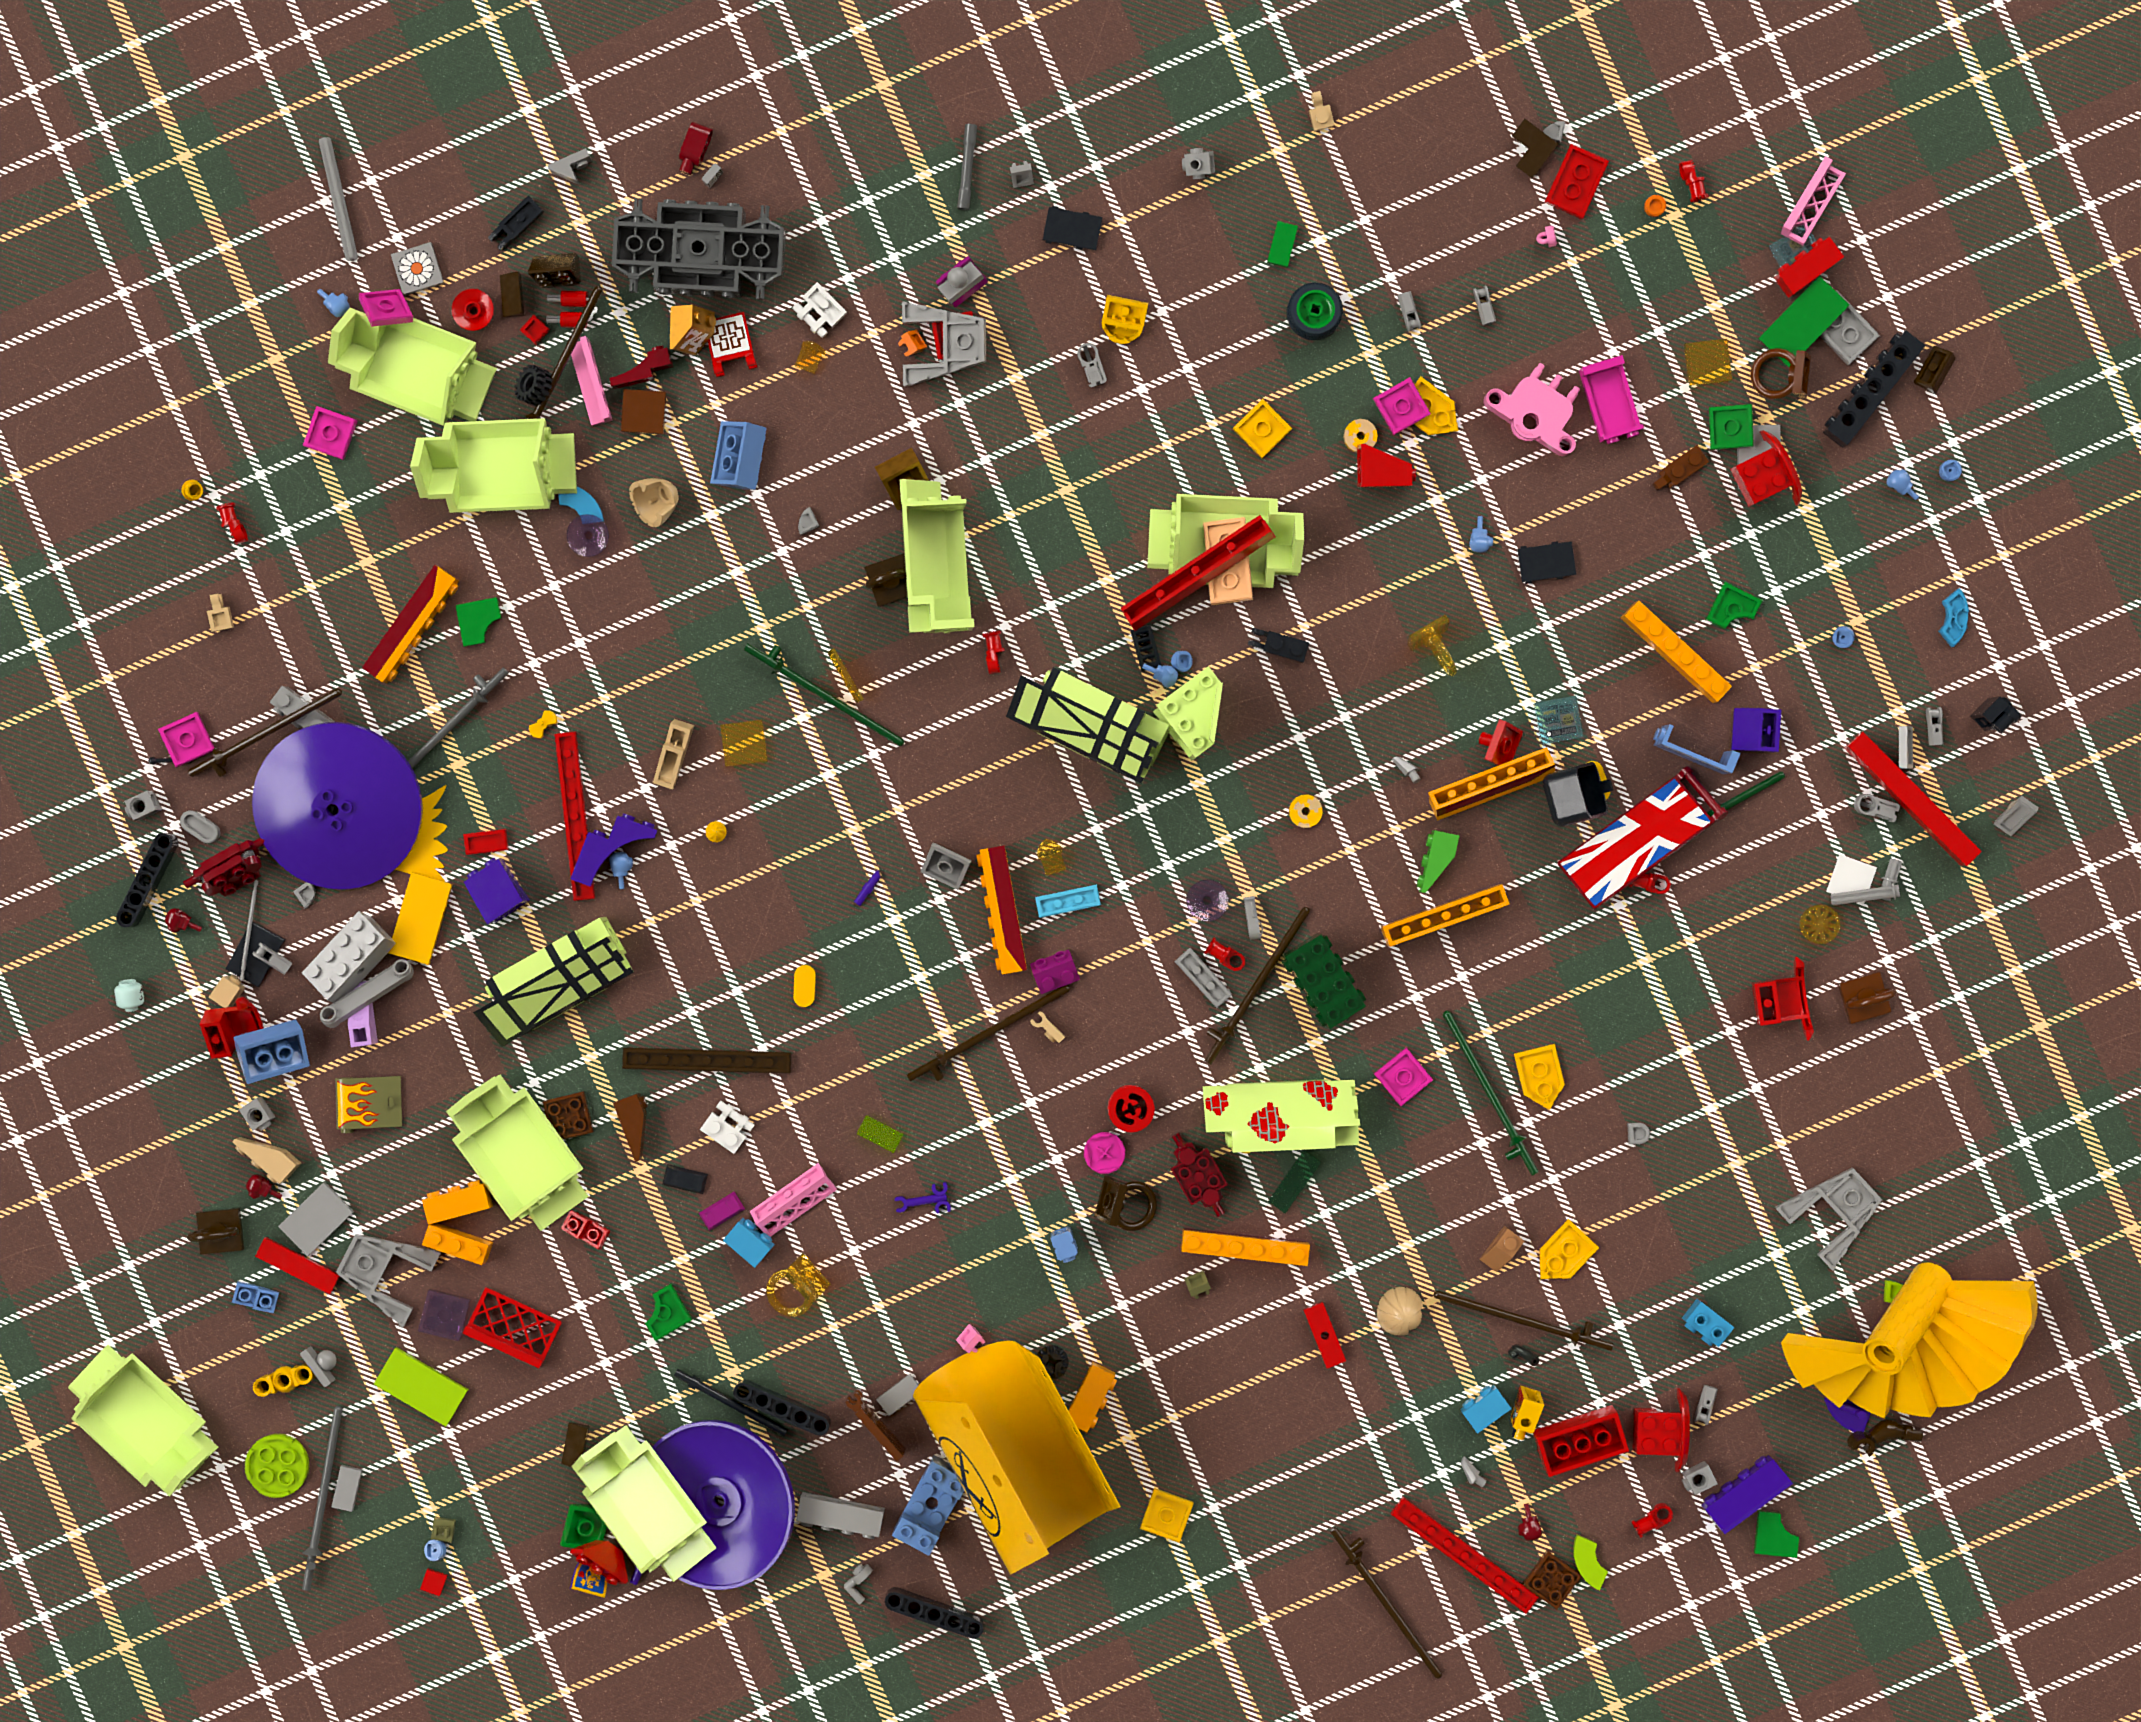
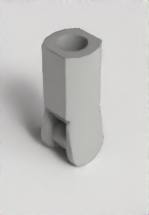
(1408, 307)
(1485, 309)
(1935, 731)
(275, 961)
(1707, 1401)

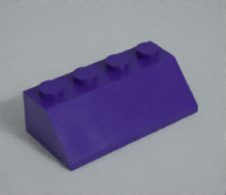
(1746, 1493)

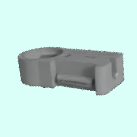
(1093, 368)
(1879, 807)
(1252, 919)

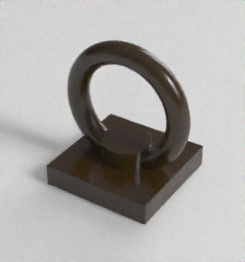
(887, 580)
(1112, 1202)
(218, 1231)

